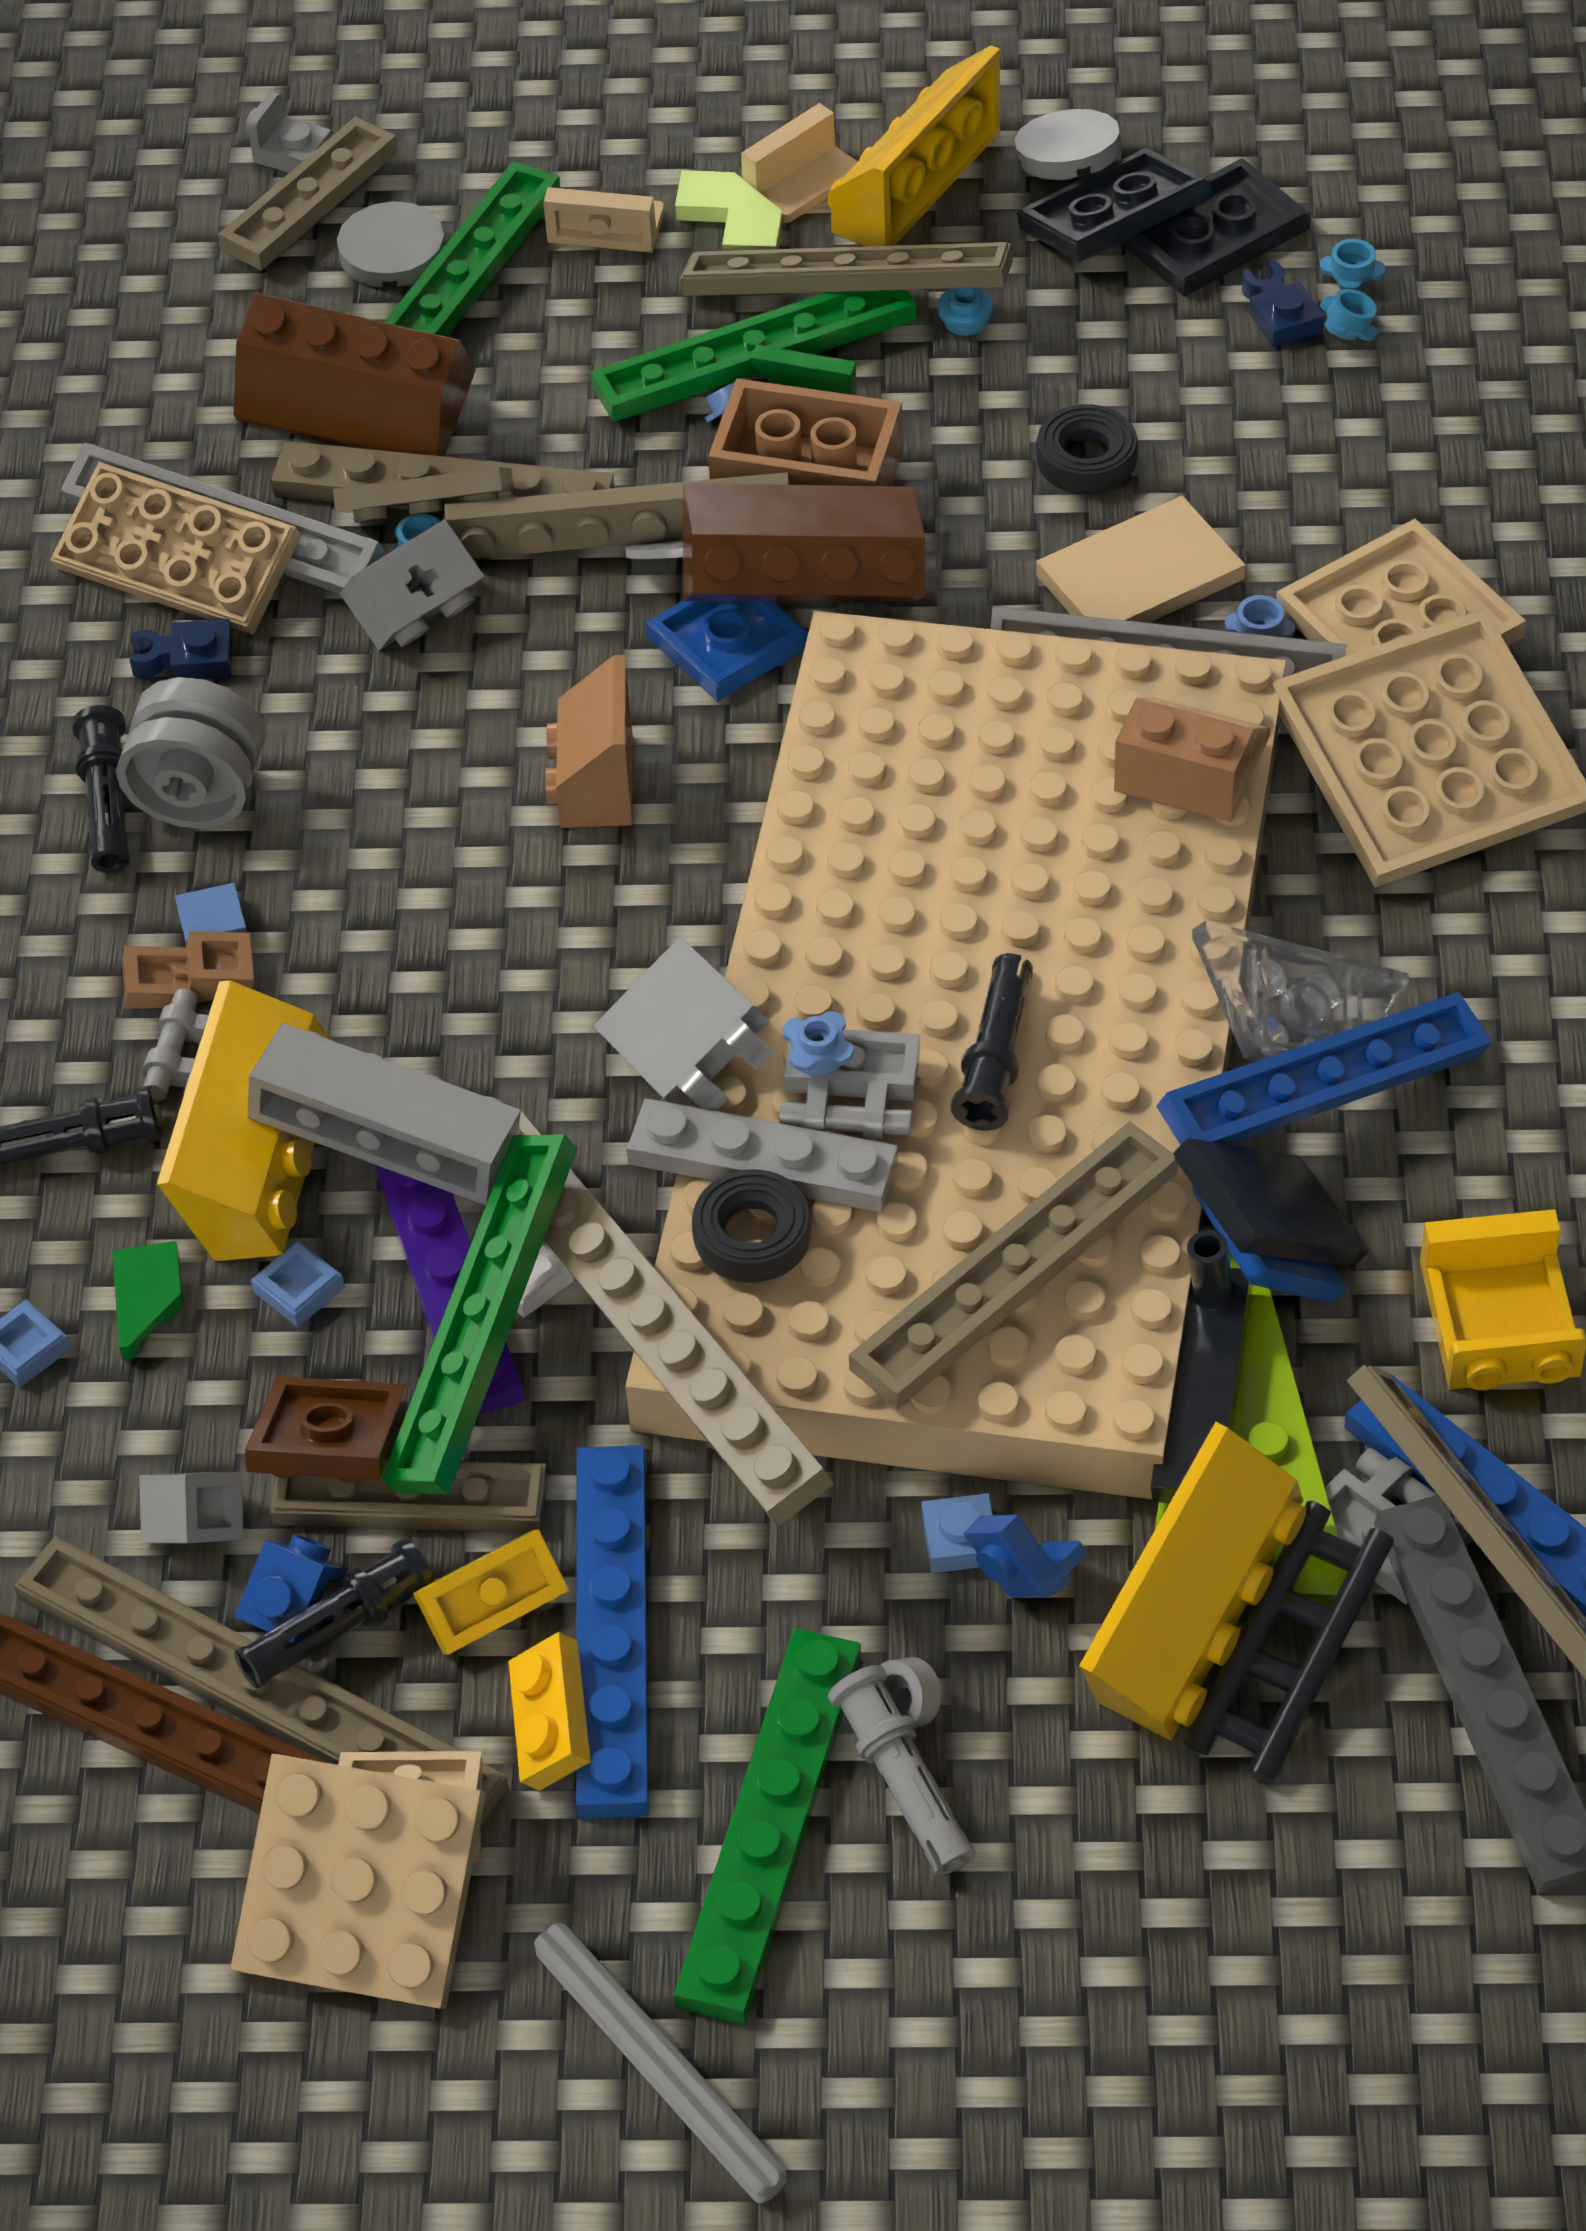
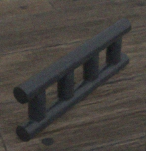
(1299, 1682)

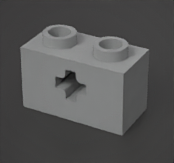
(432, 561)

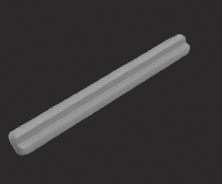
(661, 2063)

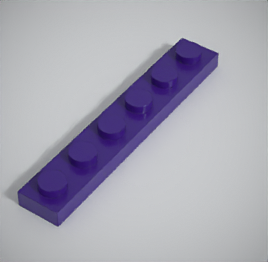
(435, 1251)

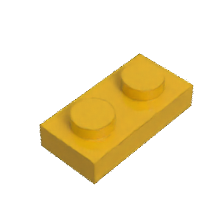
(490, 1592)
(549, 1711)

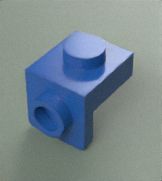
(1016, 1559)
(287, 1582)

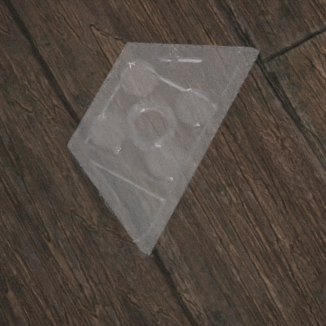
(1288, 992)

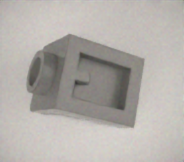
(281, 140)

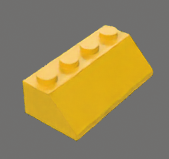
(920, 154)
(225, 1171)
(1193, 1584)

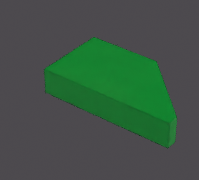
(805, 370)
(145, 1291)

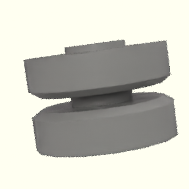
(190, 753)

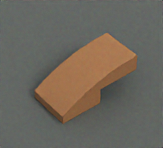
(156, 972)

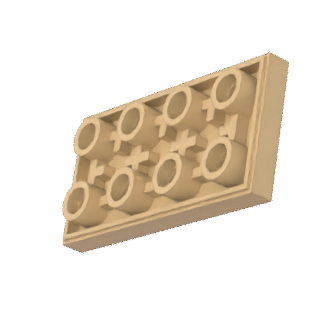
(175, 547)

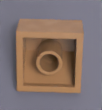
(593, 750)
(1187, 757)

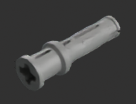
(888, 1742)

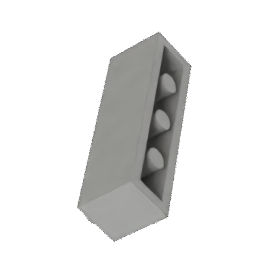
(381, 1112)

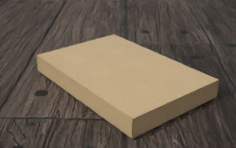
(1142, 566)

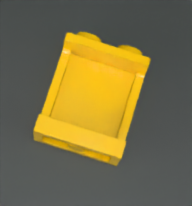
(1500, 1300)

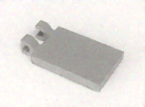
(684, 1027)

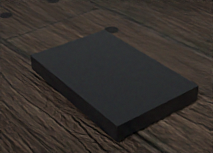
(1113, 204)
(1221, 233)
(1269, 1203)

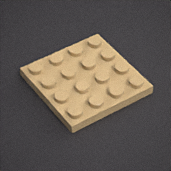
(1430, 747)

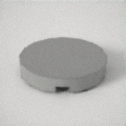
(1067, 141)
(389, 243)

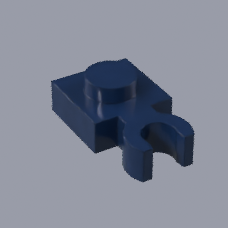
(1281, 310)
(190, 651)

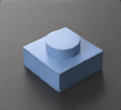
(944, 1528)

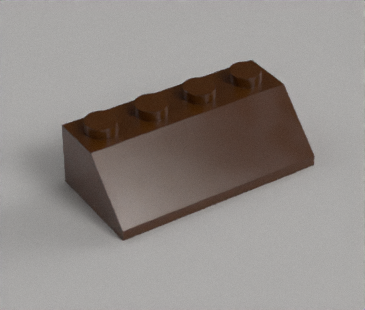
(348, 378)
(802, 544)

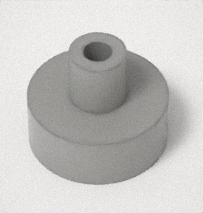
(914, 1688)

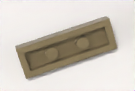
(421, 494)

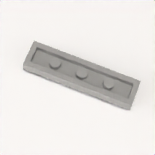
(718, 1143)

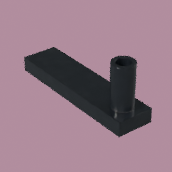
(1207, 1358)

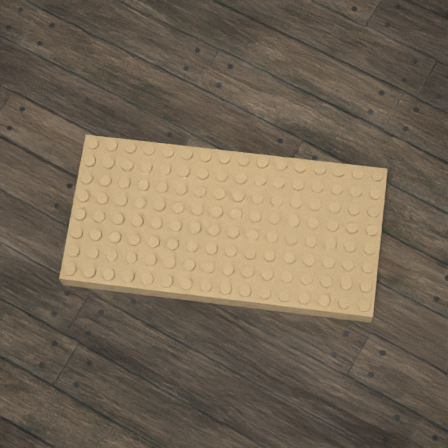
(919, 822)

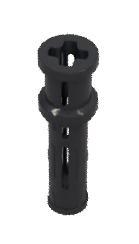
(107, 841)
(991, 1062)
(96, 1125)
(364, 1598)

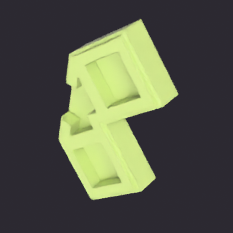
(725, 197)

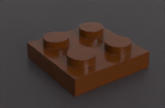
(327, 1429)

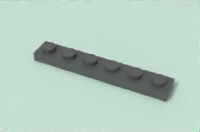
(1488, 1691)

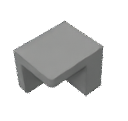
(191, 1507)

